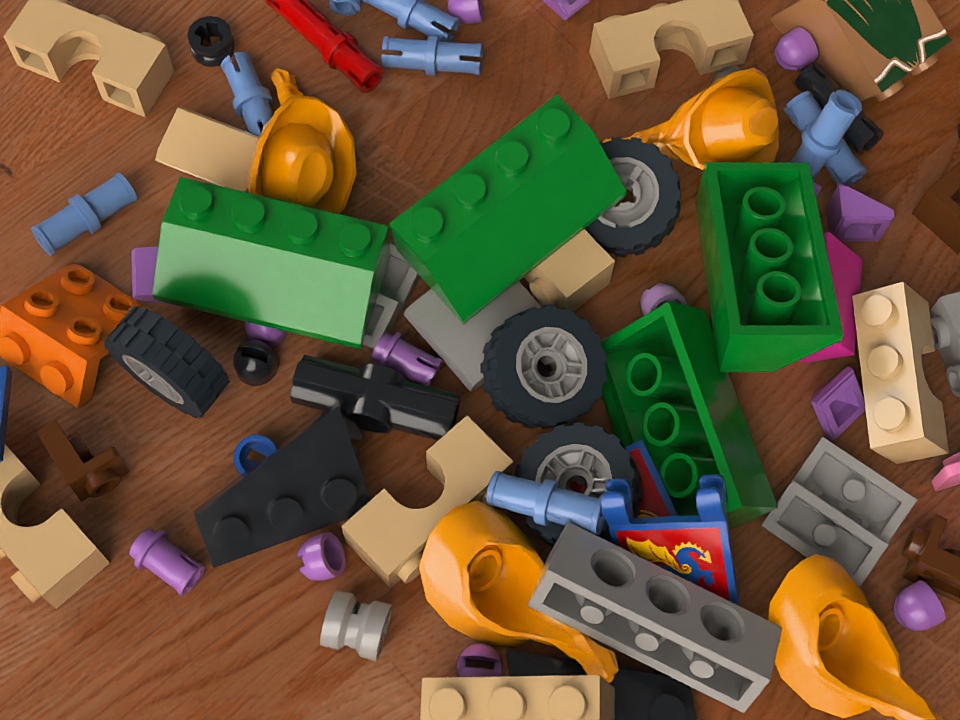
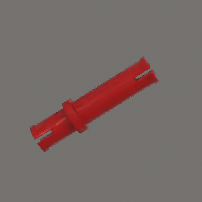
(337, 48)

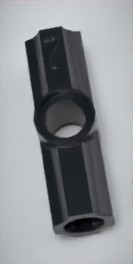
(375, 397)

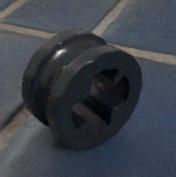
(205, 28)

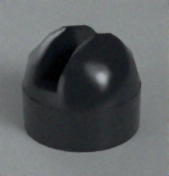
(251, 370)

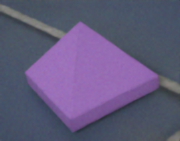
(838, 403)

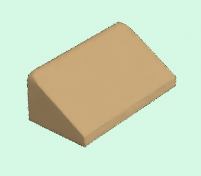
(208, 149)

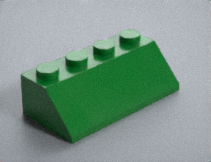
(508, 209)
(270, 262)
(765, 265)
(673, 397)

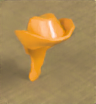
(721, 124)
(303, 151)
(481, 578)
(854, 663)

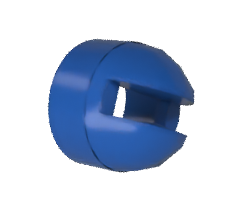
(257, 442)

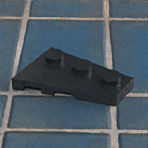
(288, 494)

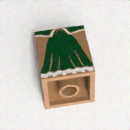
(868, 42)

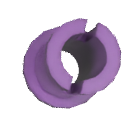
(406, 359)
(166, 560)

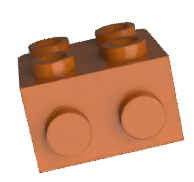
(60, 330)

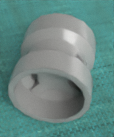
(356, 625)

